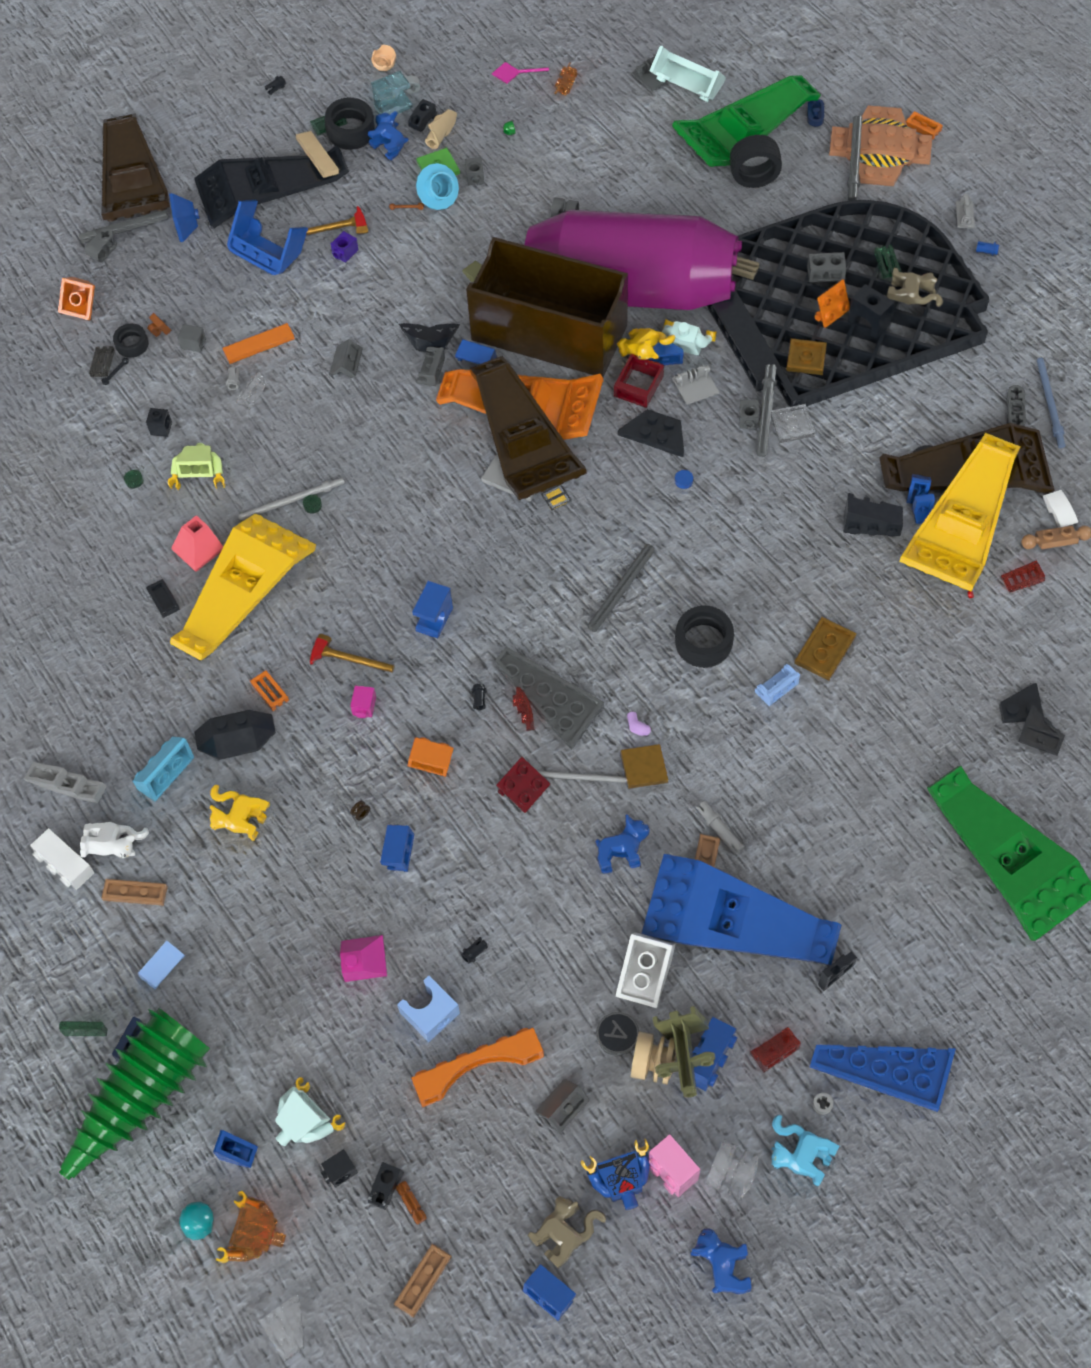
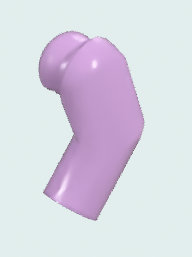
(637, 727)

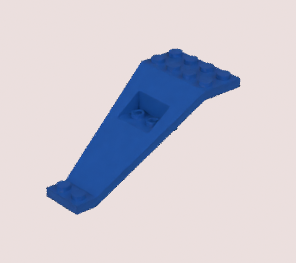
(695, 905)

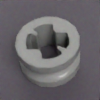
(829, 1101)

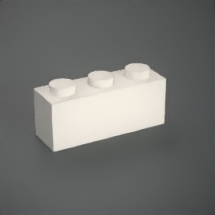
(61, 860)

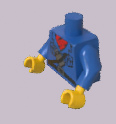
(621, 1175)

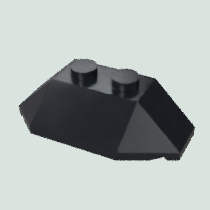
(234, 734)

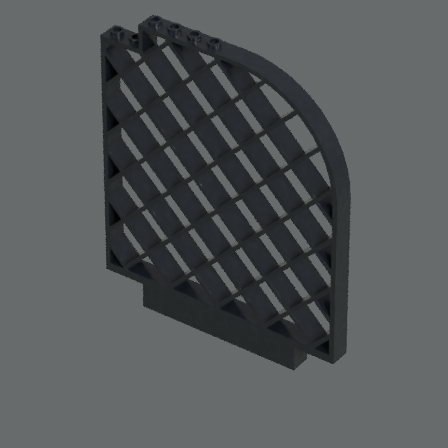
(746, 333)

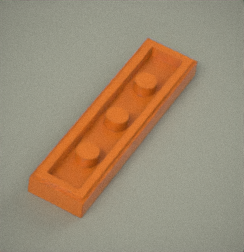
(258, 343)

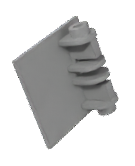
(695, 384)

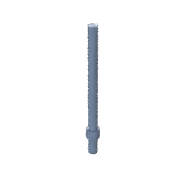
(1057, 429)

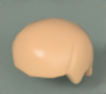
(384, 58)

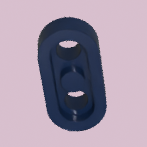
(815, 113)

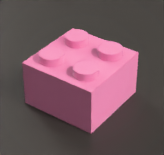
(673, 1166)

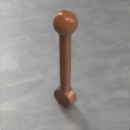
(420, 206)

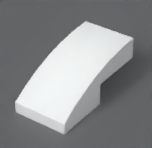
(1061, 508)

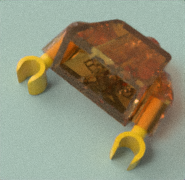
(252, 1231)

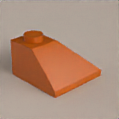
(76, 297)

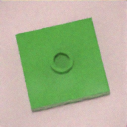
(442, 157)

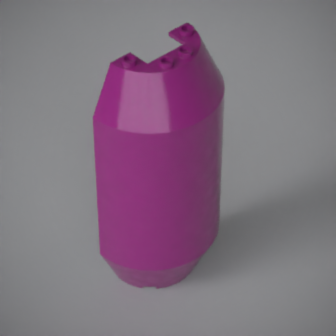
(668, 257)

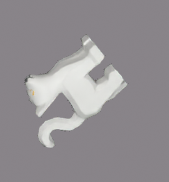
(104, 839)

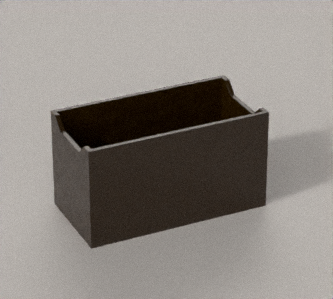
(548, 306)

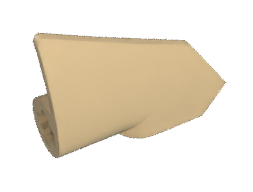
(440, 128)

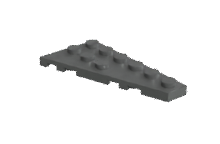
(558, 701)

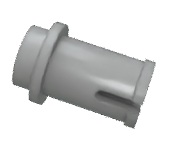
(233, 379)

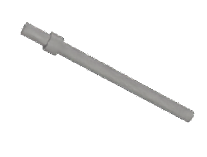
(324, 487)

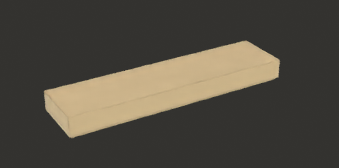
(317, 154)

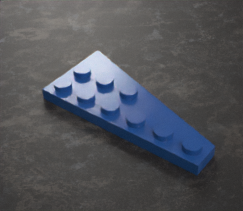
(897, 1071)

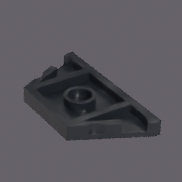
(655, 431)

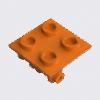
(833, 304)

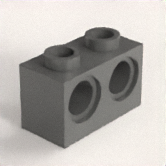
(826, 267)

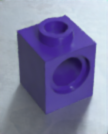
(344, 246)

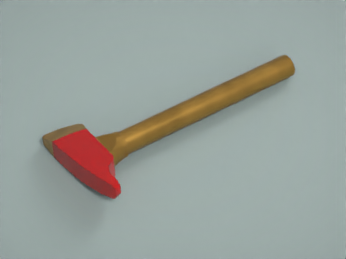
(358, 221)
(321, 649)

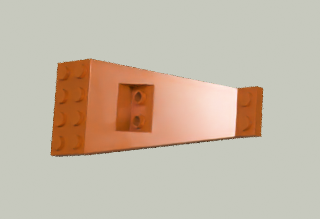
(565, 402)

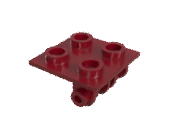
(522, 784)

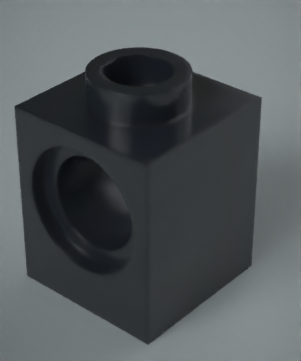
(159, 422)
(338, 1169)

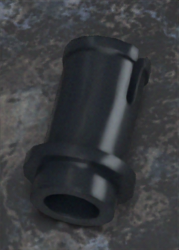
(276, 84)
(479, 696)
(474, 950)

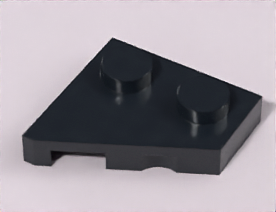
(1018, 705)
(1040, 733)
(836, 970)

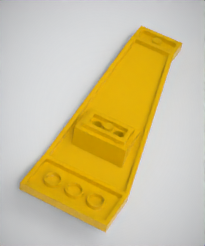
(961, 525)
(244, 573)

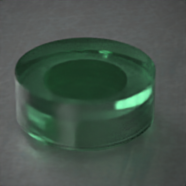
(133, 479)
(312, 504)

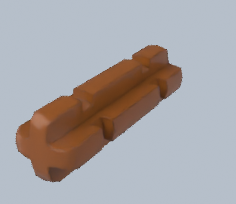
(411, 1202)

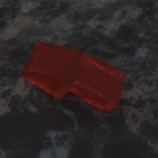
(524, 708)

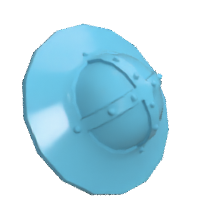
(437, 186)

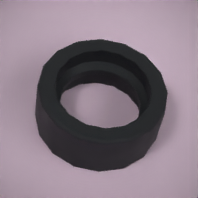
(131, 350)

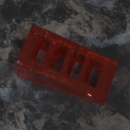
(1028, 568)

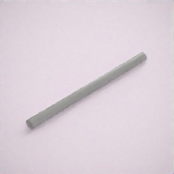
(583, 776)

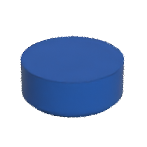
(684, 479)

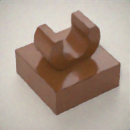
(158, 326)

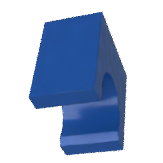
(433, 609)

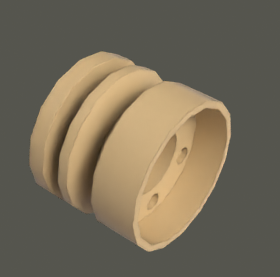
(649, 1055)

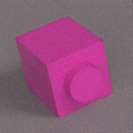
(363, 701)

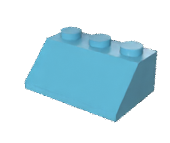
(164, 768)

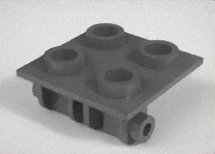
(646, 77)

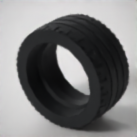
(349, 108)
(753, 147)
(704, 616)

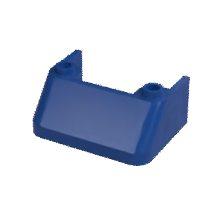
(248, 244)

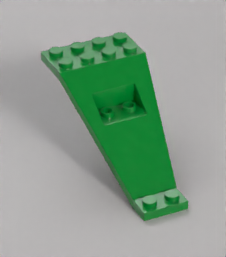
(752, 115)
(1040, 882)

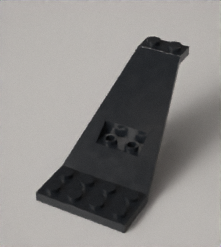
(260, 180)

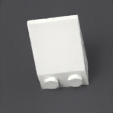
(645, 969)

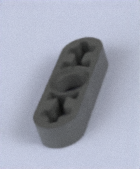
(1020, 402)

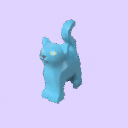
(807, 1149)

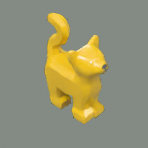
(642, 343)
(240, 813)

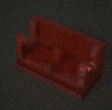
(776, 1049)

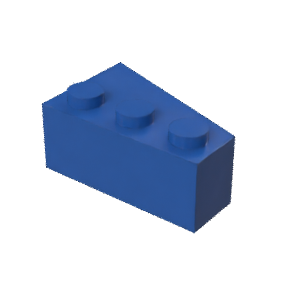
(716, 1040)

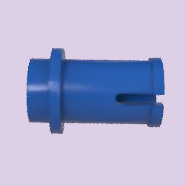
(989, 248)

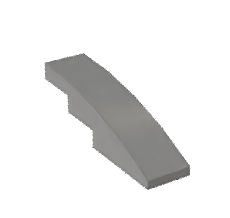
(64, 782)

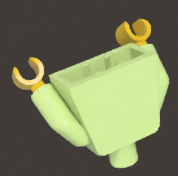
(196, 462)

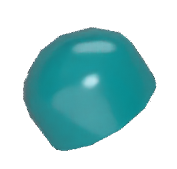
(196, 1220)

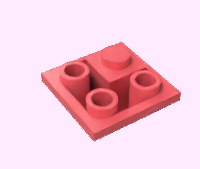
(196, 544)

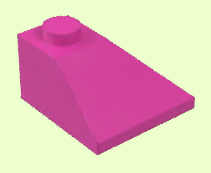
(363, 958)

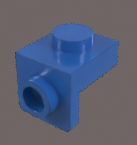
(922, 507)

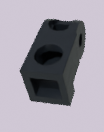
(422, 115)
(384, 1185)

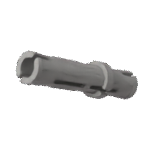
(714, 820)

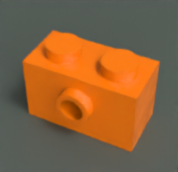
(430, 756)

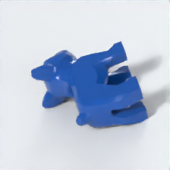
(387, 134)
(622, 845)
(722, 1259)

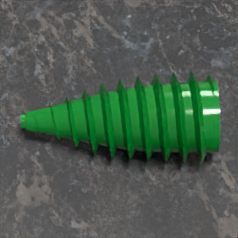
(135, 1088)

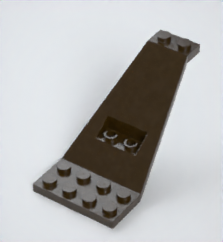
(946, 459)

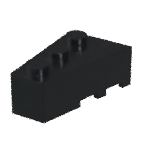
(872, 518)

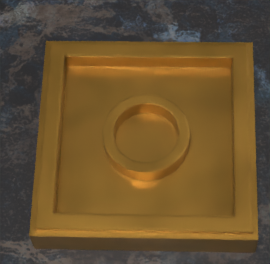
(806, 356)
(644, 766)

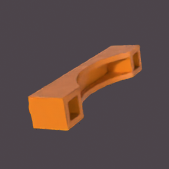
(518, 1049)

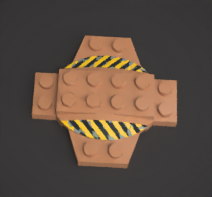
(885, 145)

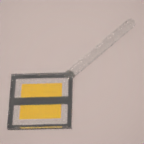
(556, 497)

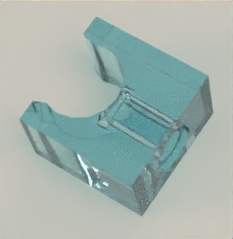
(389, 93)

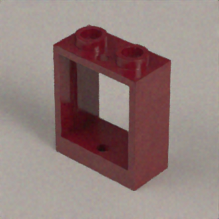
(635, 394)

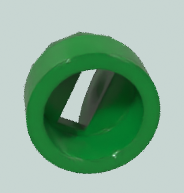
(509, 128)

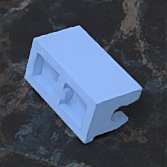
(778, 685)
(160, 964)

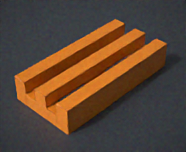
(924, 125)
(277, 702)

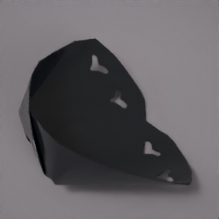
(429, 336)

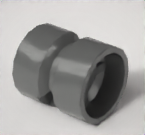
(560, 203)

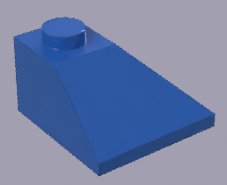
(184, 216)

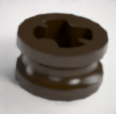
(360, 810)

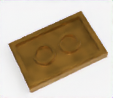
(825, 648)

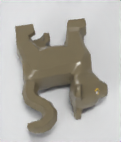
(910, 288)
(561, 1233)

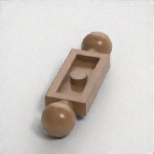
(1056, 537)

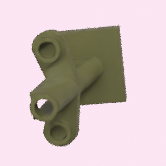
(680, 1028)

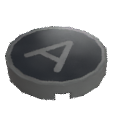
(617, 1033)

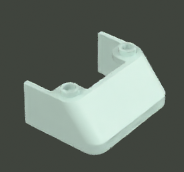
(686, 74)

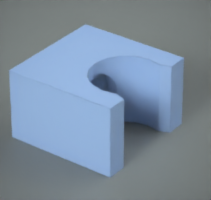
(435, 1016)

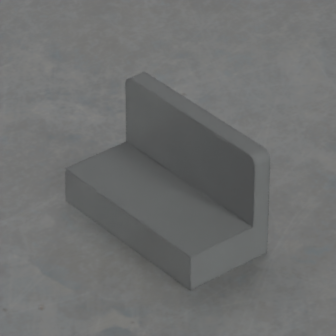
(346, 358)
(563, 1105)

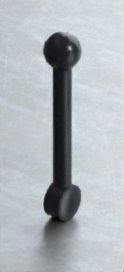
(105, 381)

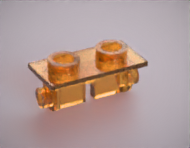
(568, 77)

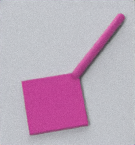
(507, 72)

